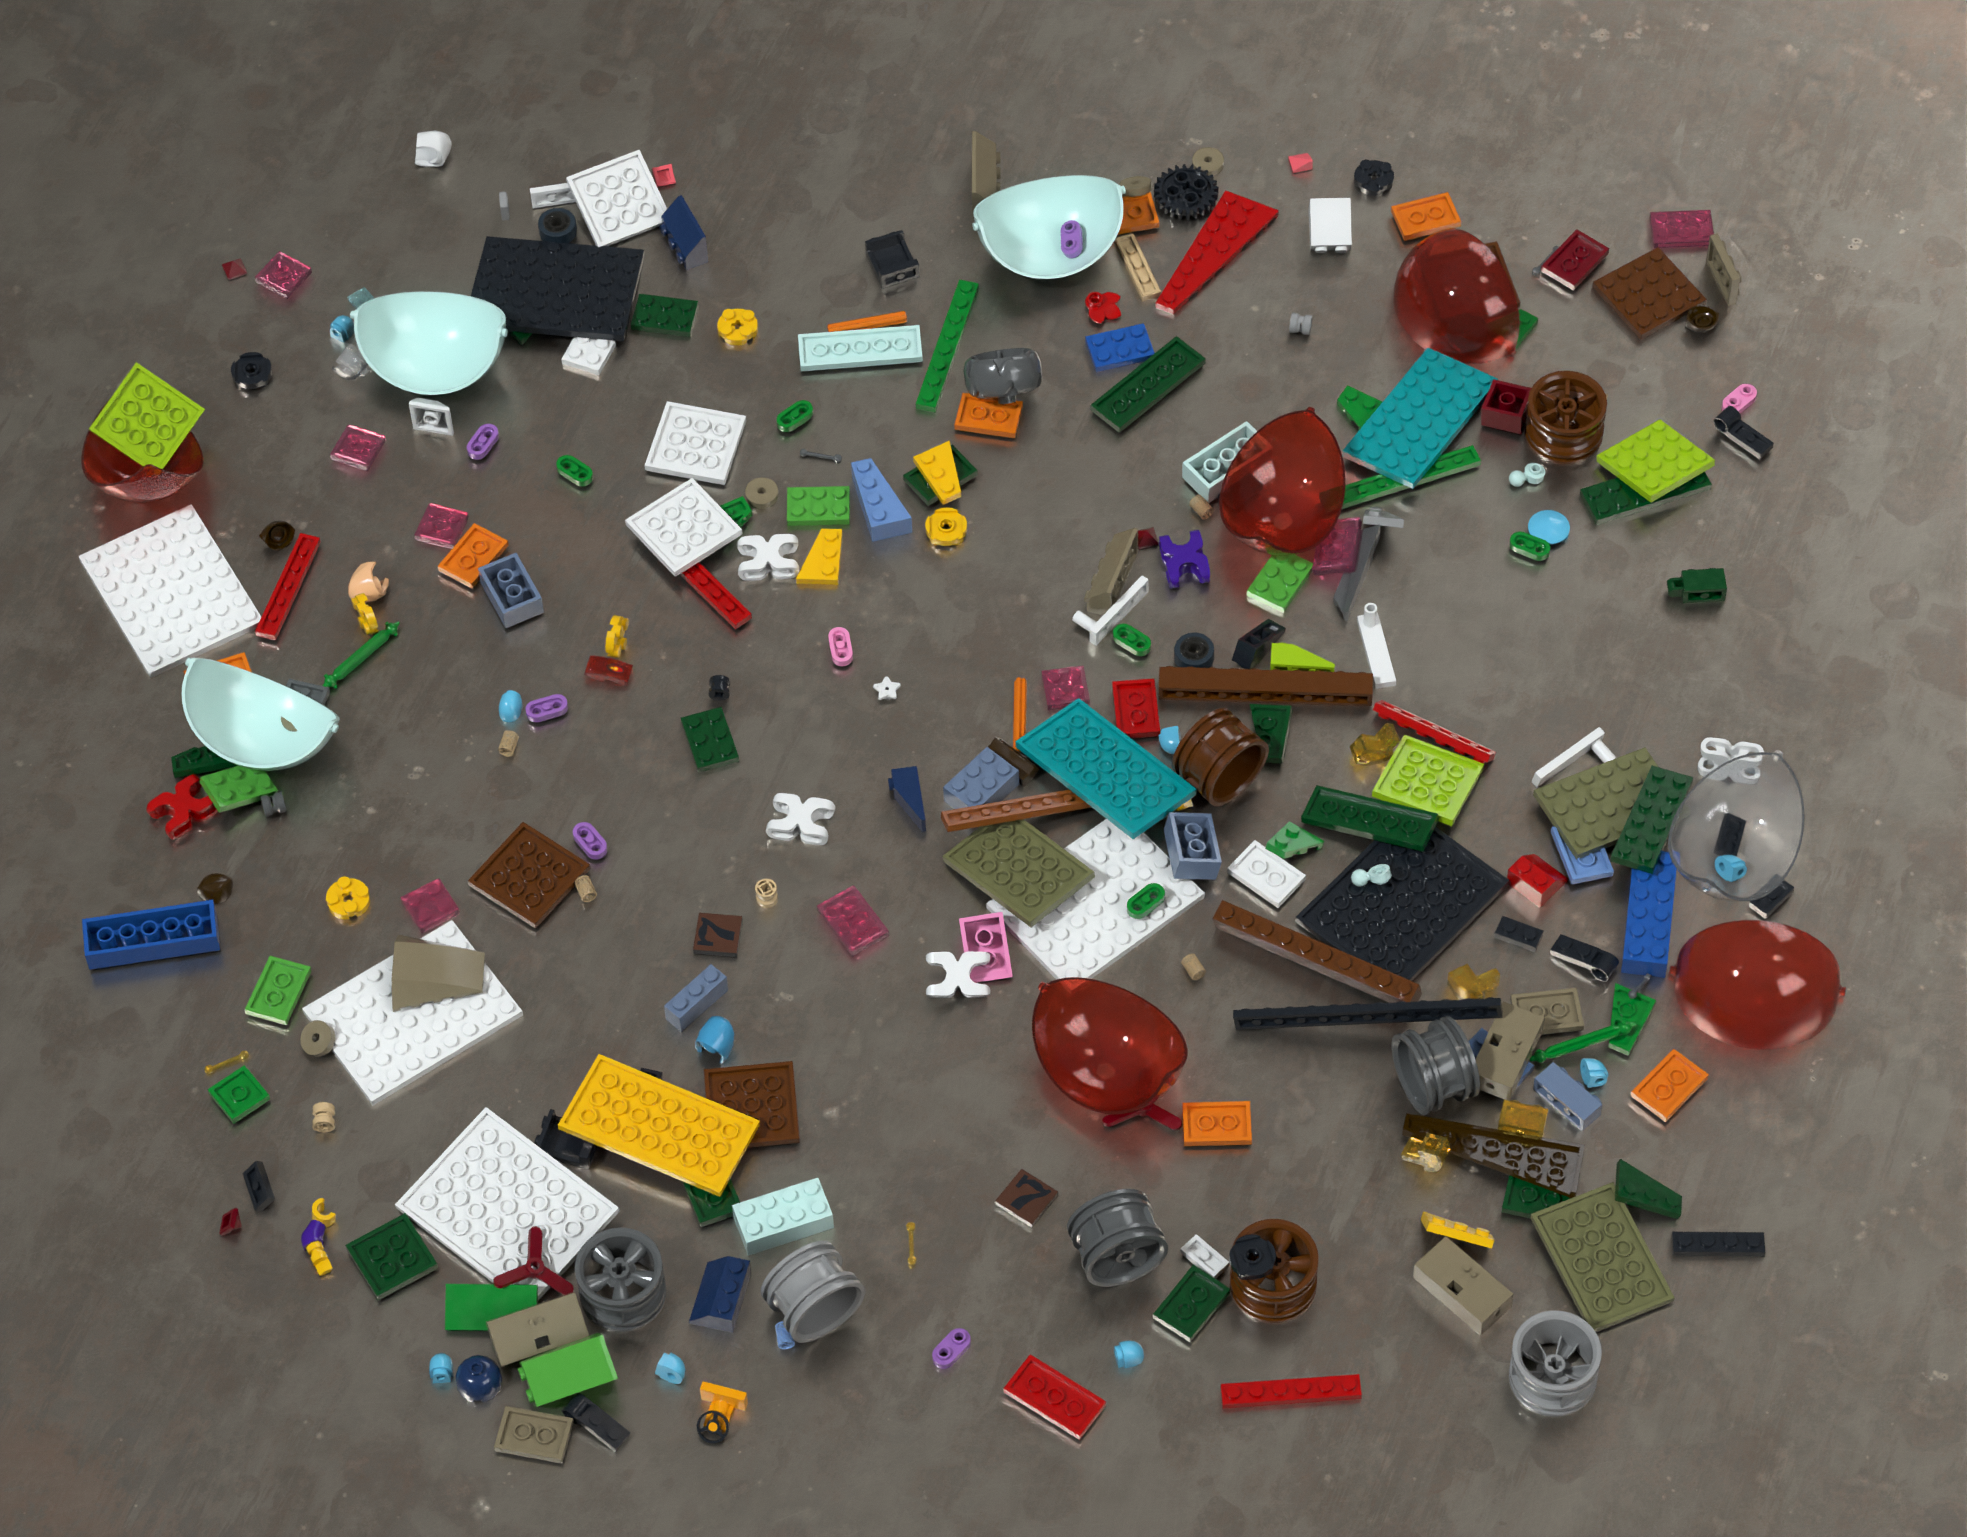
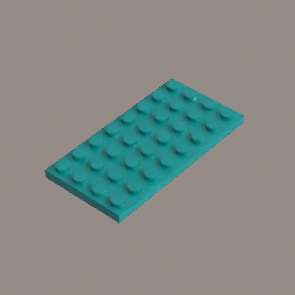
(1419, 418)
(1106, 768)

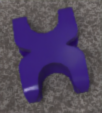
(1184, 559)

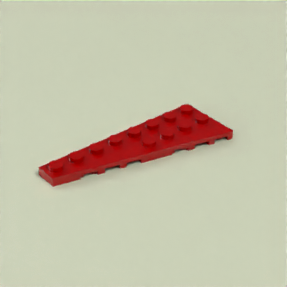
(1220, 240)

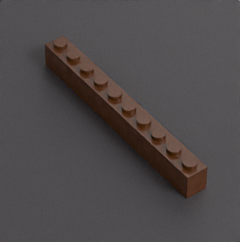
(1265, 686)
(1315, 955)

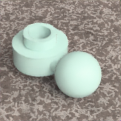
(1533, 473)
(1378, 874)

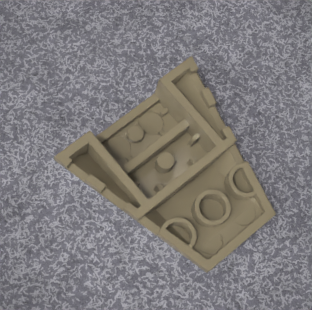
(433, 971)

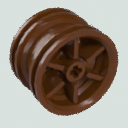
(1565, 417)

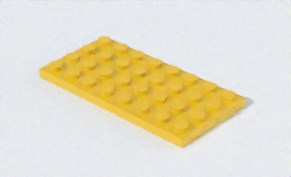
(659, 1125)

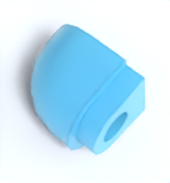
(342, 328)
(510, 706)
(1170, 739)
(1730, 867)
(1593, 1072)
(1128, 1354)
(441, 1368)
(671, 1368)

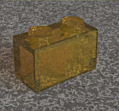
(1523, 1118)

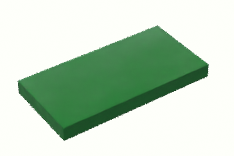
(474, 1304)

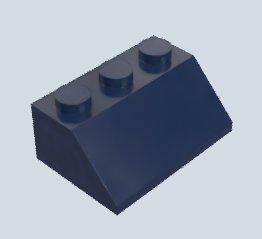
(684, 234)
(721, 1293)

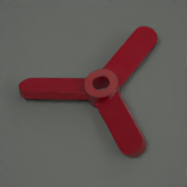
(1152, 1111)
(526, 1271)

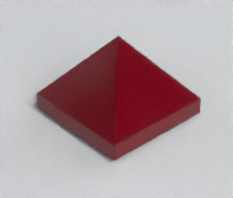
(234, 269)
(1147, 538)
(230, 1222)

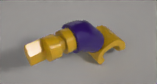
(313, 1237)

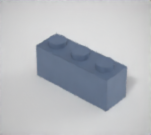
(696, 998)
(1567, 1096)

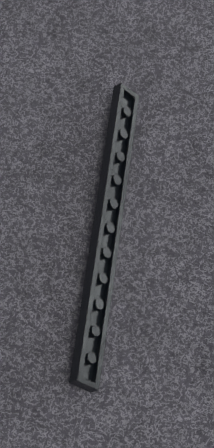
(1367, 1013)

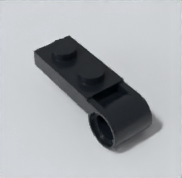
(1731, 425)
(1582, 954)
(596, 1421)

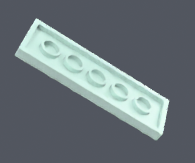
(860, 348)

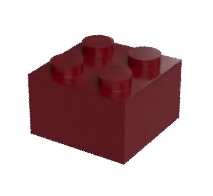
(1505, 406)

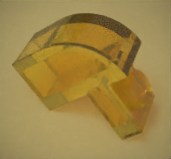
(1377, 748)
(1466, 984)
(1427, 1152)

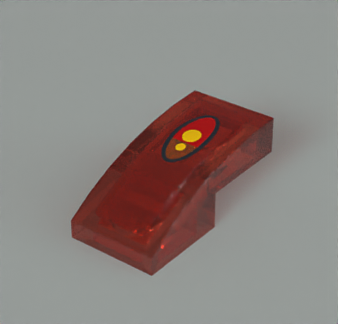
(608, 668)

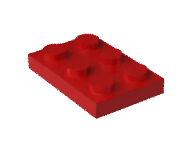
(1136, 707)

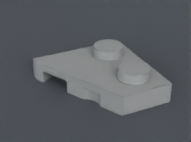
(1376, 516)

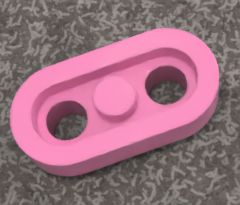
(1741, 398)
(840, 648)

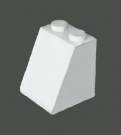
(1330, 224)

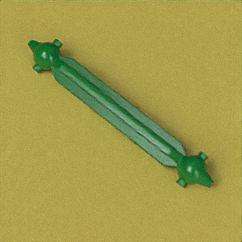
(361, 654)
(1582, 1041)

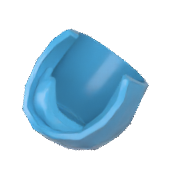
(716, 1036)

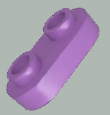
(1071, 237)
(479, 444)
(546, 708)
(591, 841)
(952, 1347)

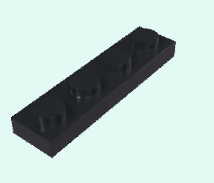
(1718, 1244)

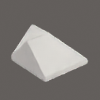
(431, 416)

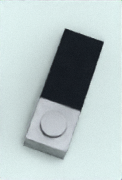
(1257, 643)

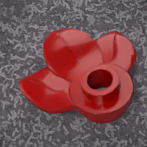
(1104, 307)

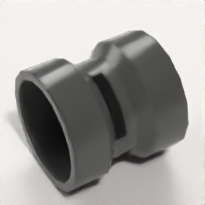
(278, 801)

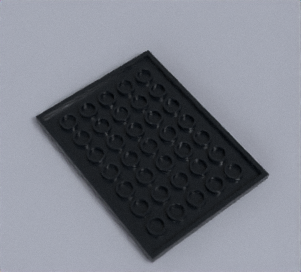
(560, 286)
(1411, 915)

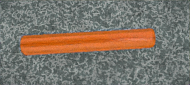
(869, 322)
(1020, 701)

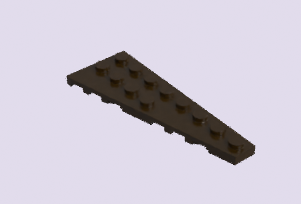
(1527, 1157)

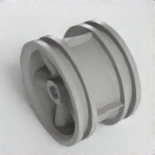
(812, 1291)
(1545, 1389)

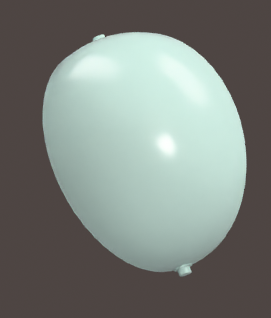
(1025, 223)
(429, 339)
(242, 712)

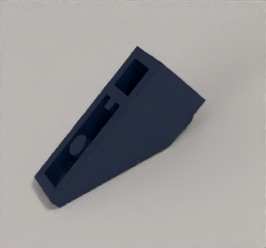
(908, 793)

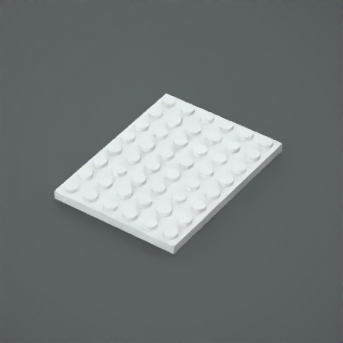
(171, 590)
(1093, 924)
(395, 1048)
(494, 1190)

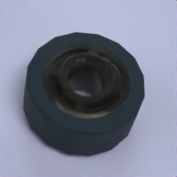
(557, 226)
(1194, 650)

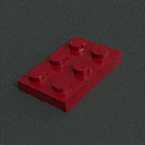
(1575, 259)

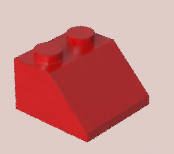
(1535, 879)

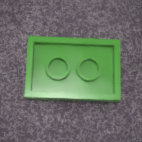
(818, 505)
(1280, 581)
(237, 787)
(278, 990)

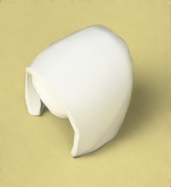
(432, 148)

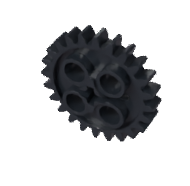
(1186, 191)

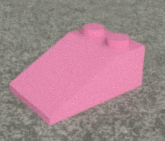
(987, 935)

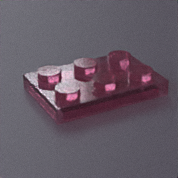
(1681, 228)
(1339, 549)
(853, 920)

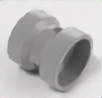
(1296, 321)

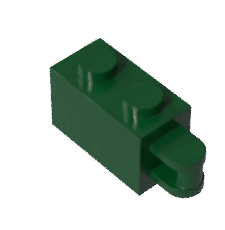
(1699, 585)

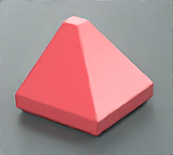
(1301, 162)
(663, 175)

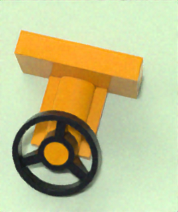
(718, 1416)

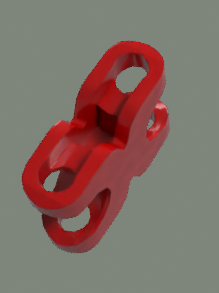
(182, 807)

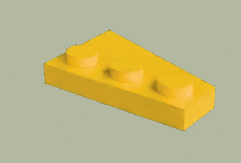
(940, 472)
(823, 559)
(1457, 1230)

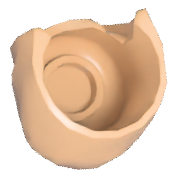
(364, 582)

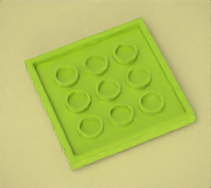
(146, 418)
(1655, 460)
(1428, 779)

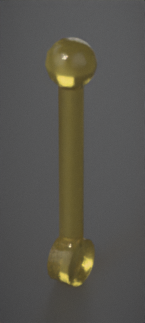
(210, 1069)
(910, 1228)

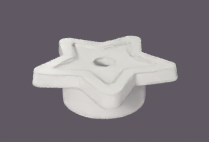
(887, 694)

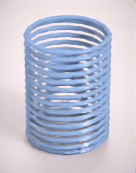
(784, 1338)

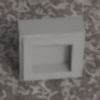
(504, 205)

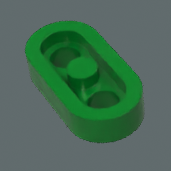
(793, 417)
(576, 470)
(1530, 546)
(1133, 639)
(1144, 901)

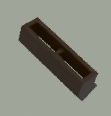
(1026, 768)

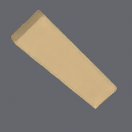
(1137, 267)

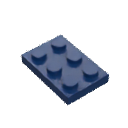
(1119, 347)

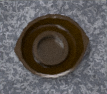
(1701, 319)
(277, 535)
(215, 888)

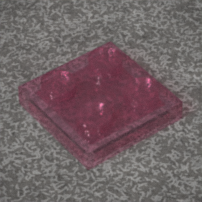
(283, 275)
(357, 447)
(441, 526)
(1064, 686)
(430, 905)

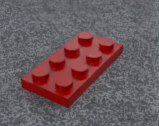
(1054, 1397)

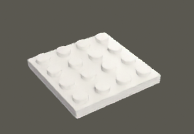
(618, 199)
(695, 443)
(683, 527)

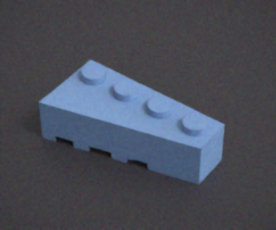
(880, 505)

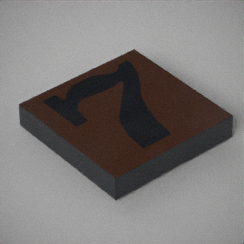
(717, 934)
(1026, 1198)

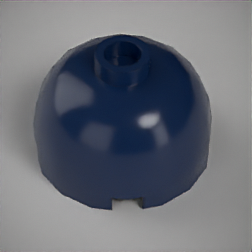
(478, 1378)

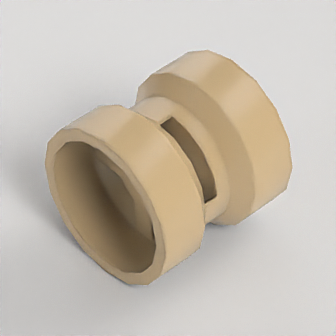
(766, 893)
(323, 1118)

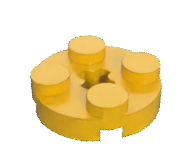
(733, 317)
(946, 537)
(367, 618)
(615, 638)
(347, 887)

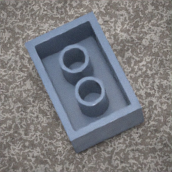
(511, 590)
(982, 781)
(1192, 846)

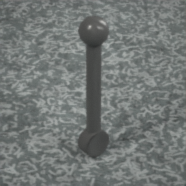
(1536, 270)
(837, 458)
(1633, 993)

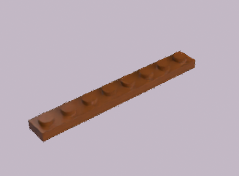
(1011, 810)

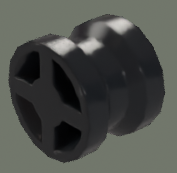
(719, 687)

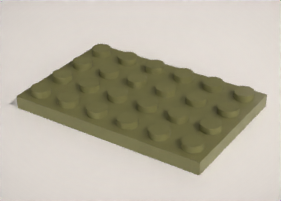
(1595, 803)
(1019, 868)
(1602, 1258)

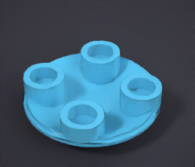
(1549, 526)

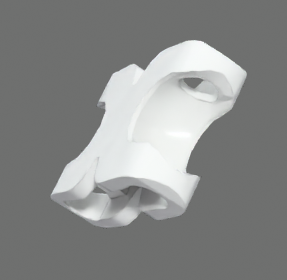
(768, 557)
(1723, 753)
(800, 819)
(958, 974)

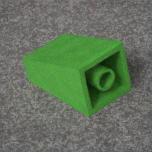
(567, 1370)

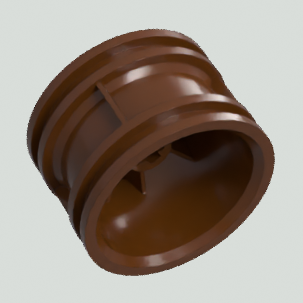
(1220, 757)
(1287, 1300)

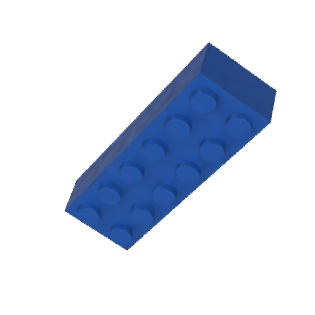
(1649, 919)
(151, 934)

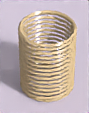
(1201, 506)
(508, 744)
(585, 888)
(1194, 969)

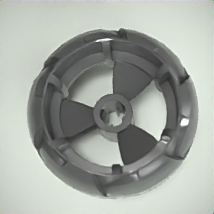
(1003, 374)

